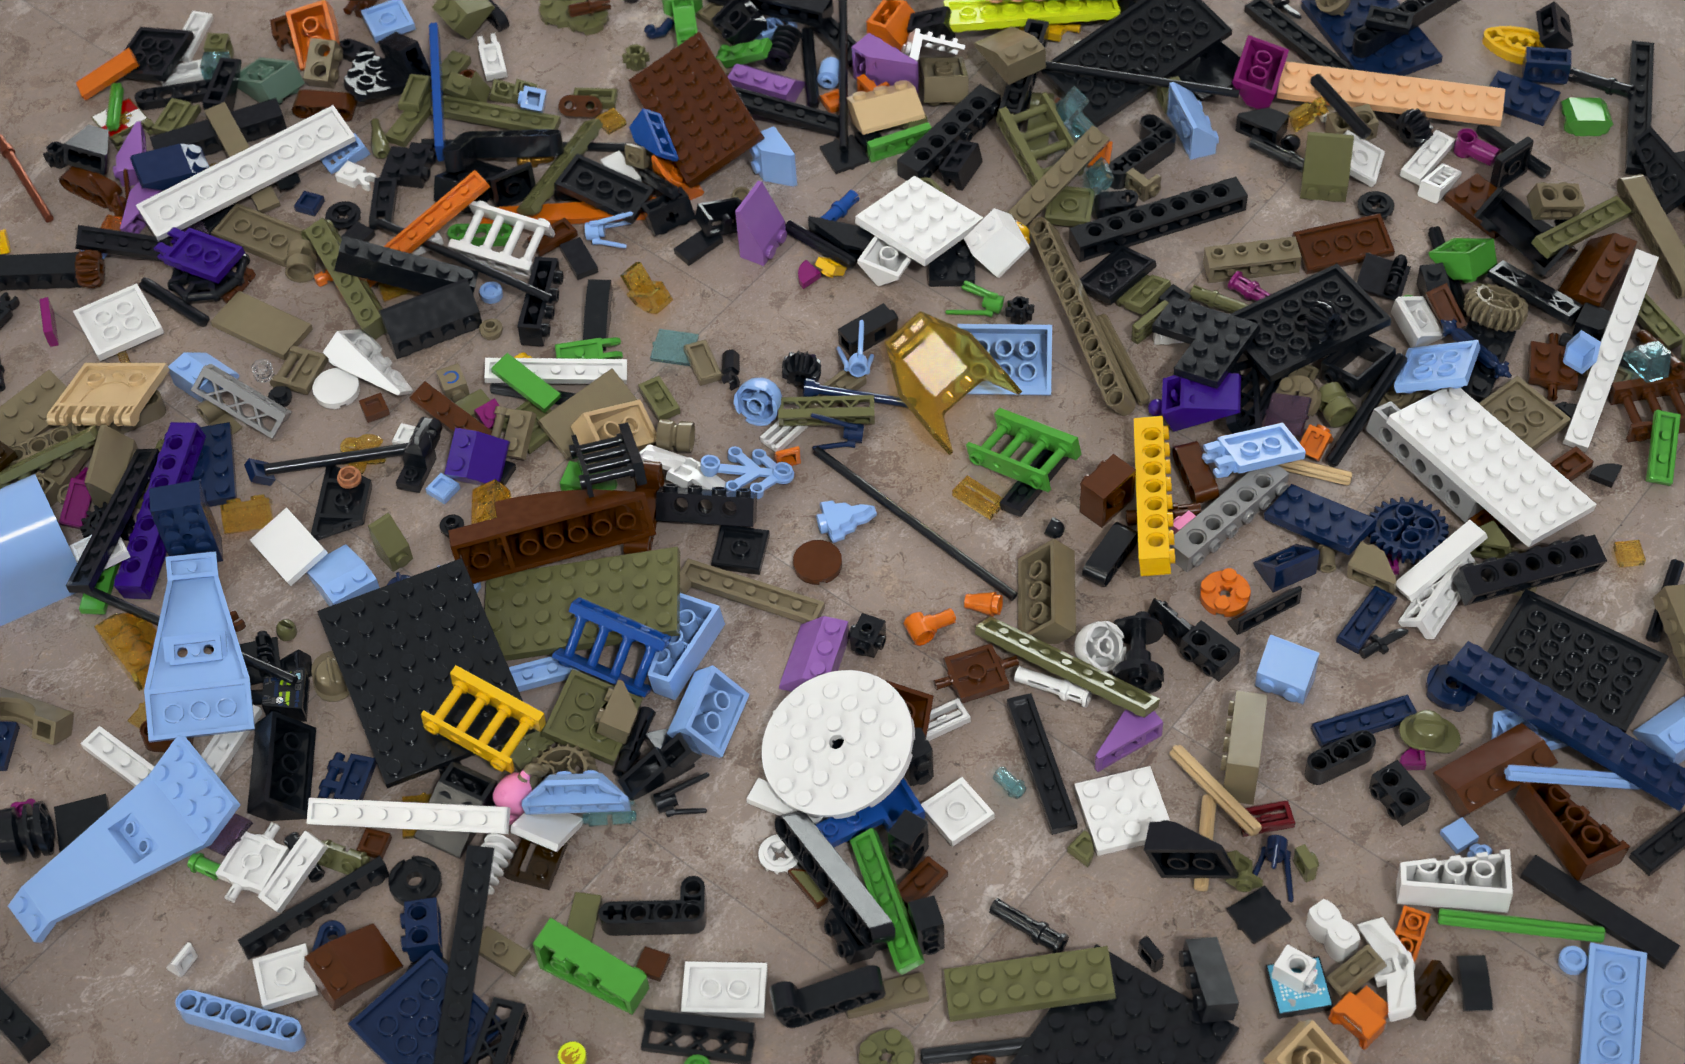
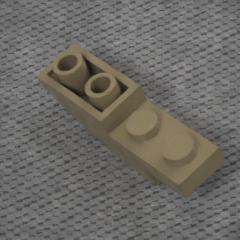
(61, 473)

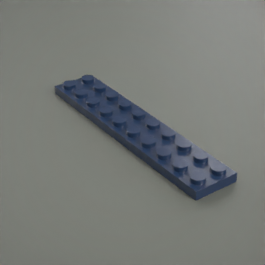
(1570, 724)

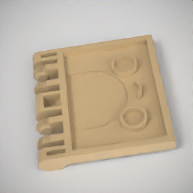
(107, 394)

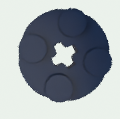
(1444, 696)

